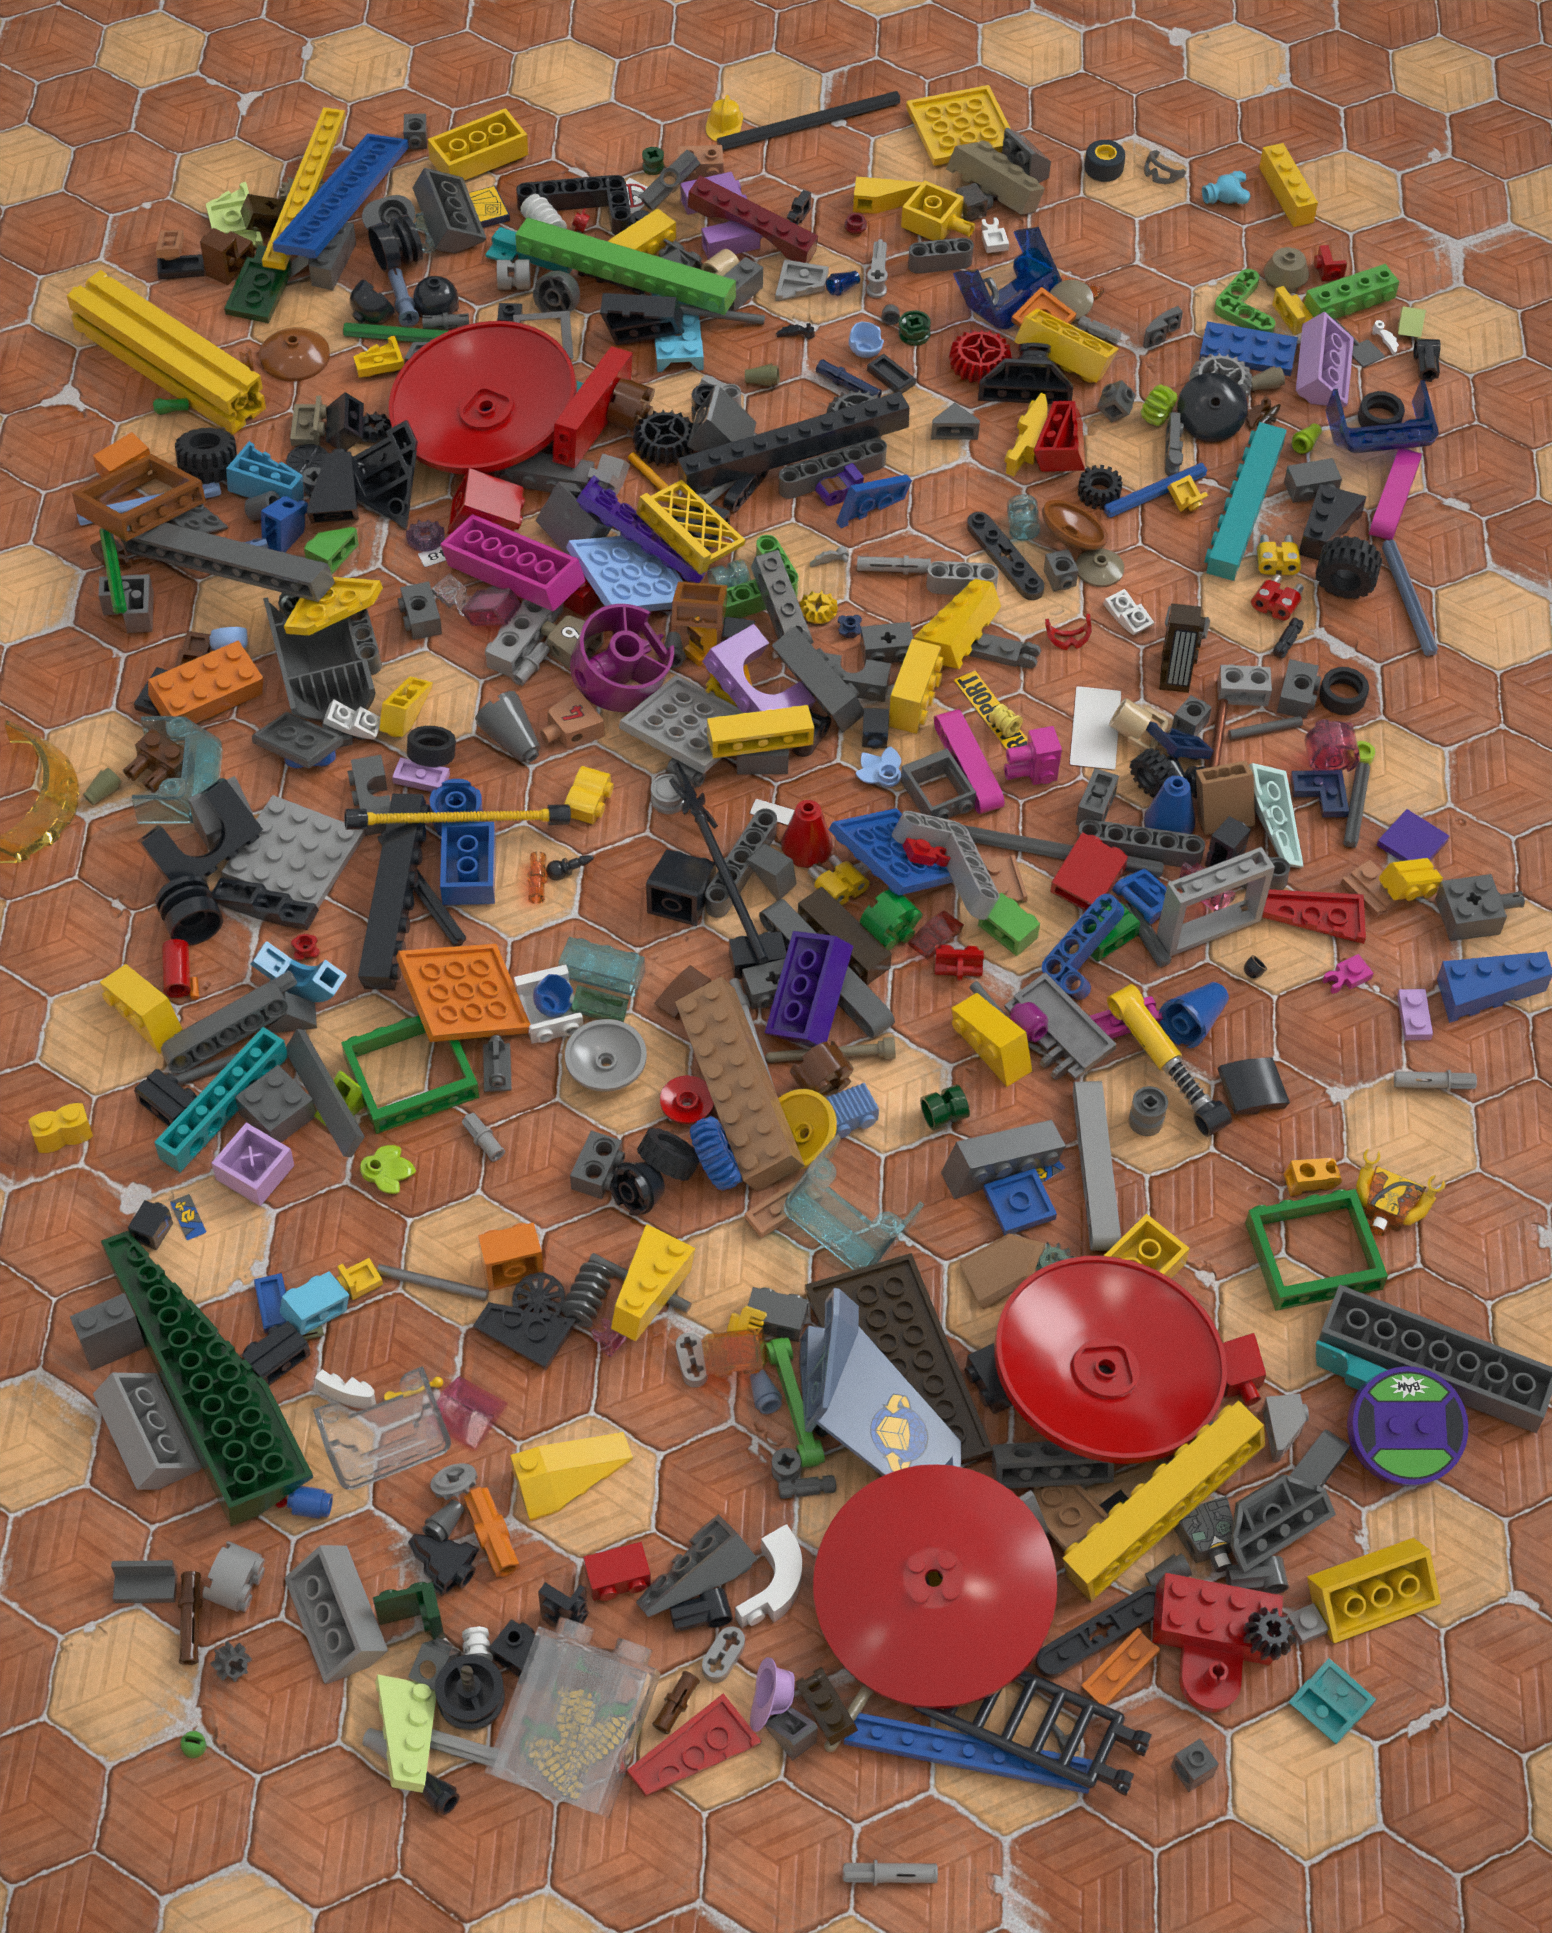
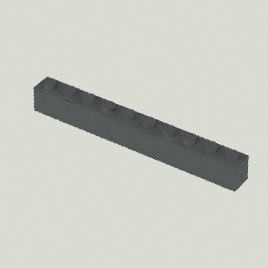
(233, 560)

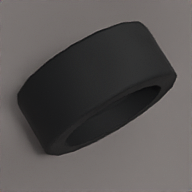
(1383, 400)
(1346, 676)
(422, 742)

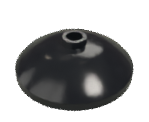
(1207, 421)

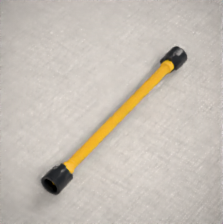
(359, 818)

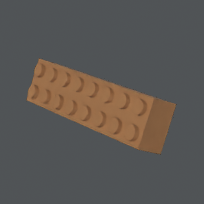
(739, 1084)

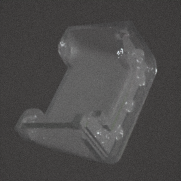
(384, 1436)

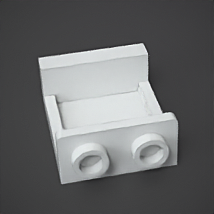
(543, 1027)

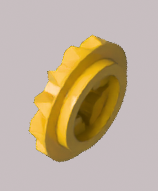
(827, 609)

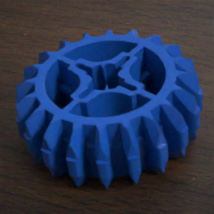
(715, 1153)

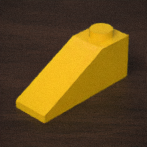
(404, 706)

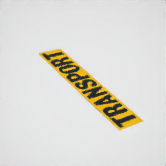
(985, 702)

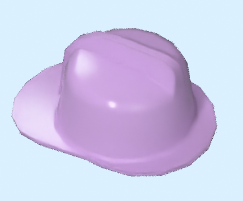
(772, 1694)

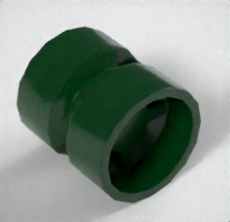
(944, 1107)

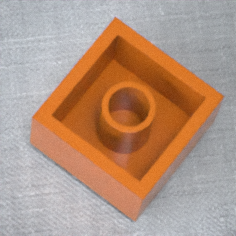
(510, 1255)

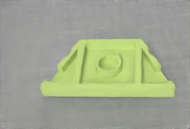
(226, 215)

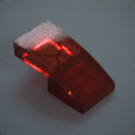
(935, 933)

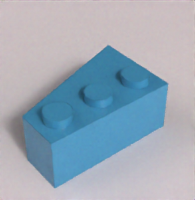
(257, 473)

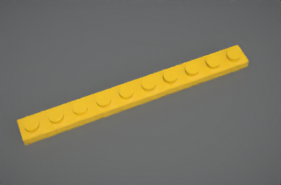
(306, 179)

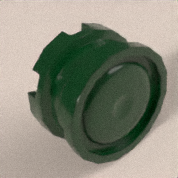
(914, 328)

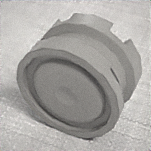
(664, 796)

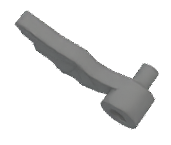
(826, 557)

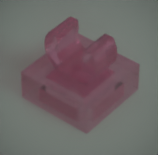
(609, 1339)

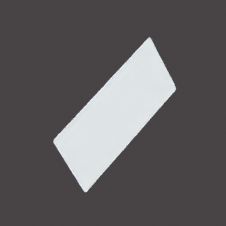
(1092, 737)

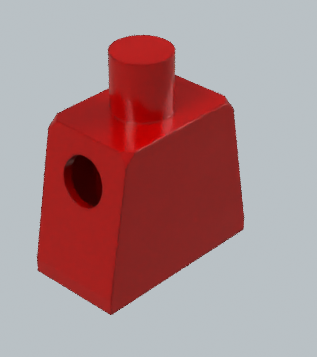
(1244, 1369)

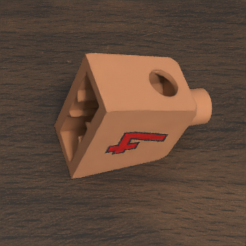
(573, 722)

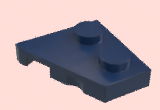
(1179, 743)

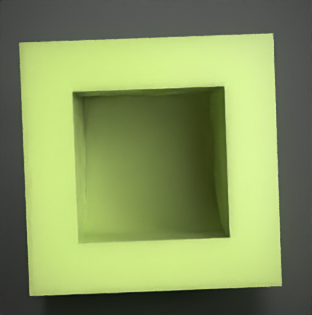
(1411, 321)

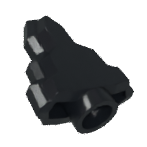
(445, 1561)

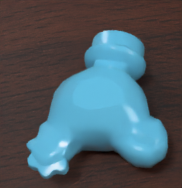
(1227, 189)

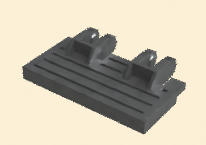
(1069, 1028)

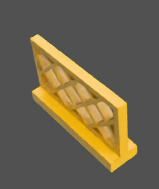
(677, 533)

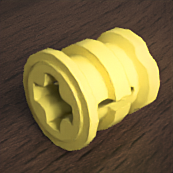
(1005, 720)

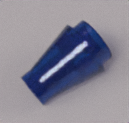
(840, 282)

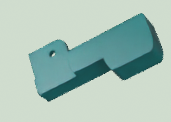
(505, 244)
(1352, 1368)

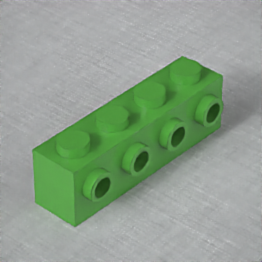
(1353, 292)

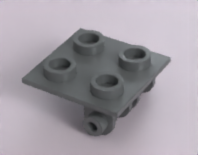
(199, 519)

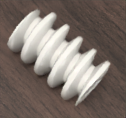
(540, 209)

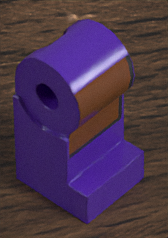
(835, 488)

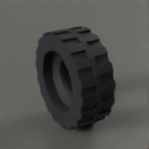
(668, 1154)

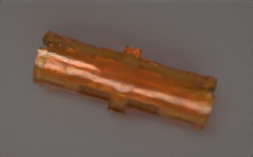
(537, 877)

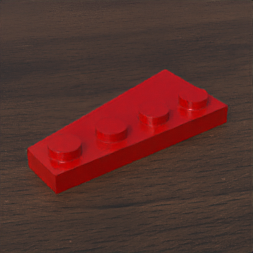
(1322, 912)
(700, 1743)

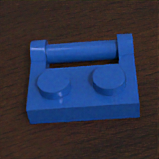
(1146, 887)

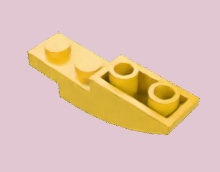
(1029, 432)

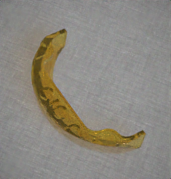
(53, 807)

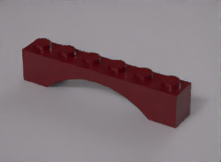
(785, 235)

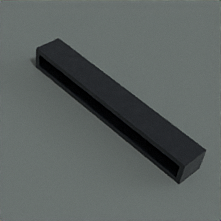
(393, 895)

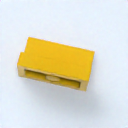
(1291, 310)

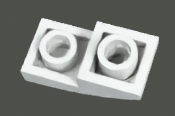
(1127, 613)
(356, 723)
(352, 1393)

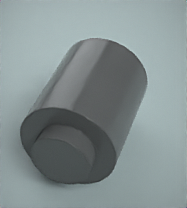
(255, 504)

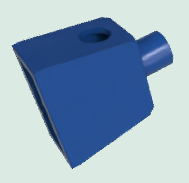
(283, 523)

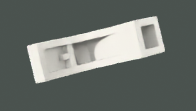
(786, 1561)

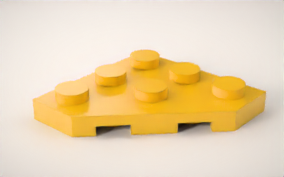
(340, 601)

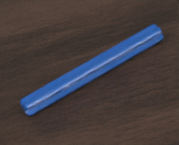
(1151, 491)

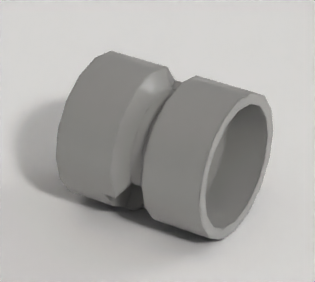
(521, 274)

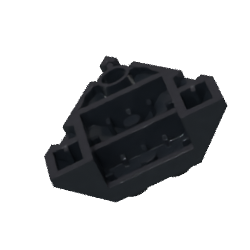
(387, 473)

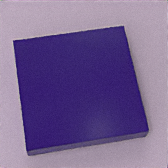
(1412, 838)

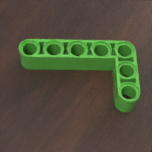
(745, 597)

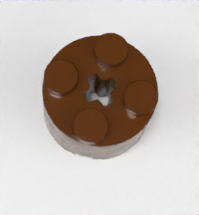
(630, 404)
(823, 1069)

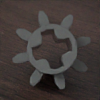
(227, 1654)

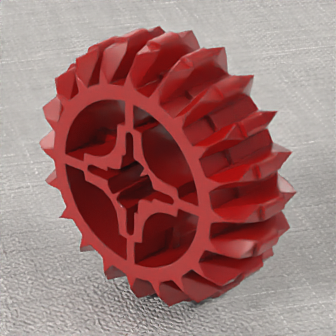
(967, 350)

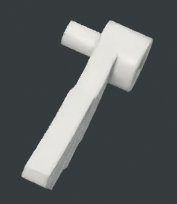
(1387, 336)

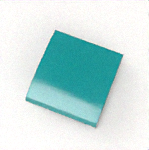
(1332, 1701)

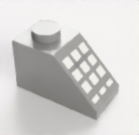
(1284, 1422)

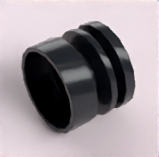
(395, 243)
(189, 910)

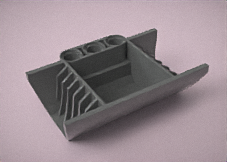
(327, 664)

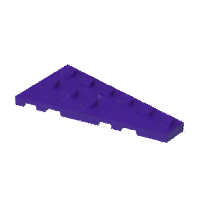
(632, 527)

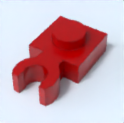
(921, 852)

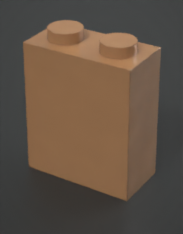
(1225, 793)

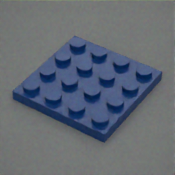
(872, 843)

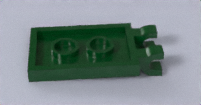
(257, 289)

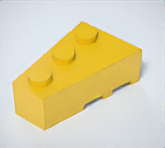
(141, 1006)
(993, 1038)

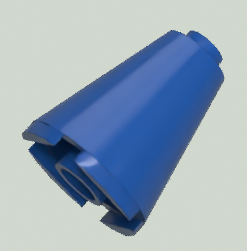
(1172, 807)
(1193, 1014)

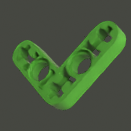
(1231, 306)

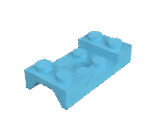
(681, 348)

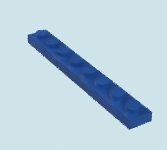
(956, 1750)

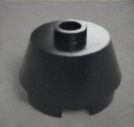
(637, 1186)

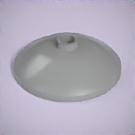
(604, 1043)

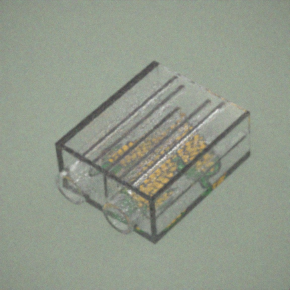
(575, 1717)

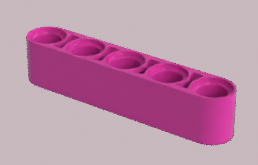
(1395, 494)
(962, 745)

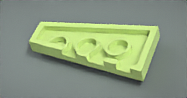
(407, 1727)

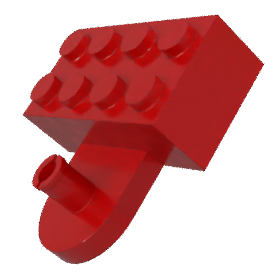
(1208, 1627)

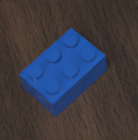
(468, 863)

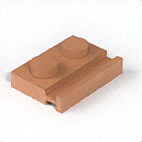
(1007, 877)
(1366, 881)

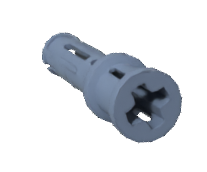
(404, 303)

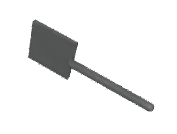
(1364, 352)

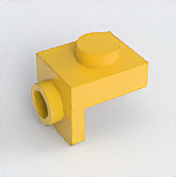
(1186, 494)
(359, 1278)

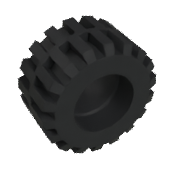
(206, 453)
(1348, 567)

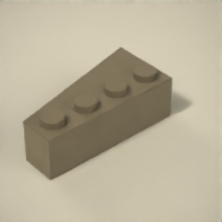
(996, 175)

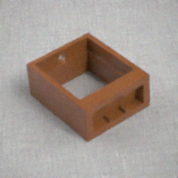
(699, 600)

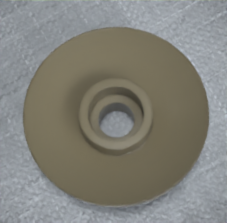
(1100, 567)

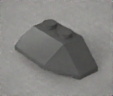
(1276, 1517)

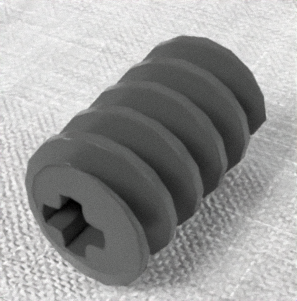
(586, 1292)

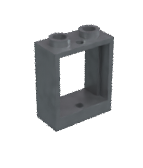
(564, 322)

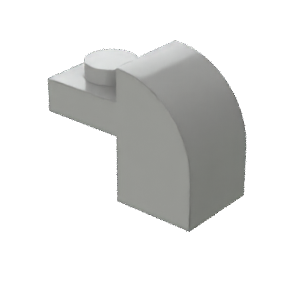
(610, 472)

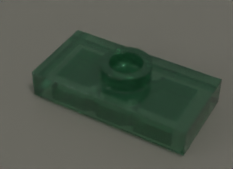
(599, 1004)

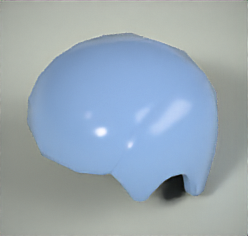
(865, 340)
(228, 635)

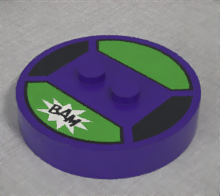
(1407, 1426)

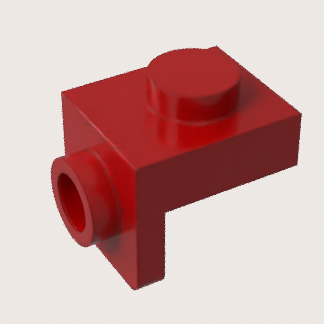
(1329, 269)

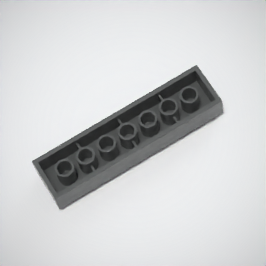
(1479, 1371)

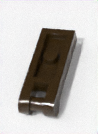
(826, 1706)

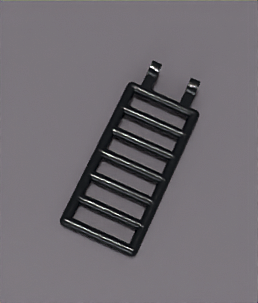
(1118, 1779)

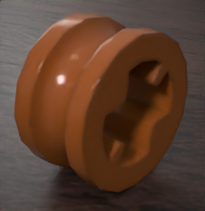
(247, 360)

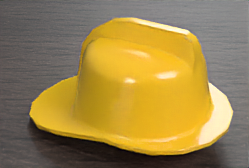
(724, 118)

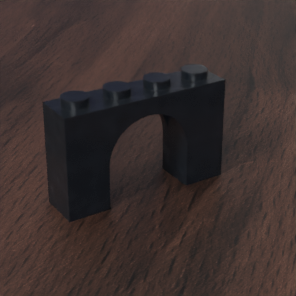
(237, 828)

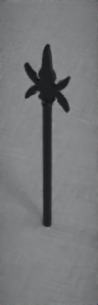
(701, 816)

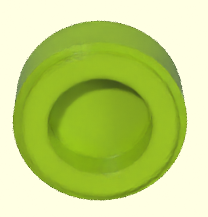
(1366, 751)

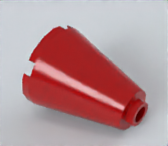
(807, 836)

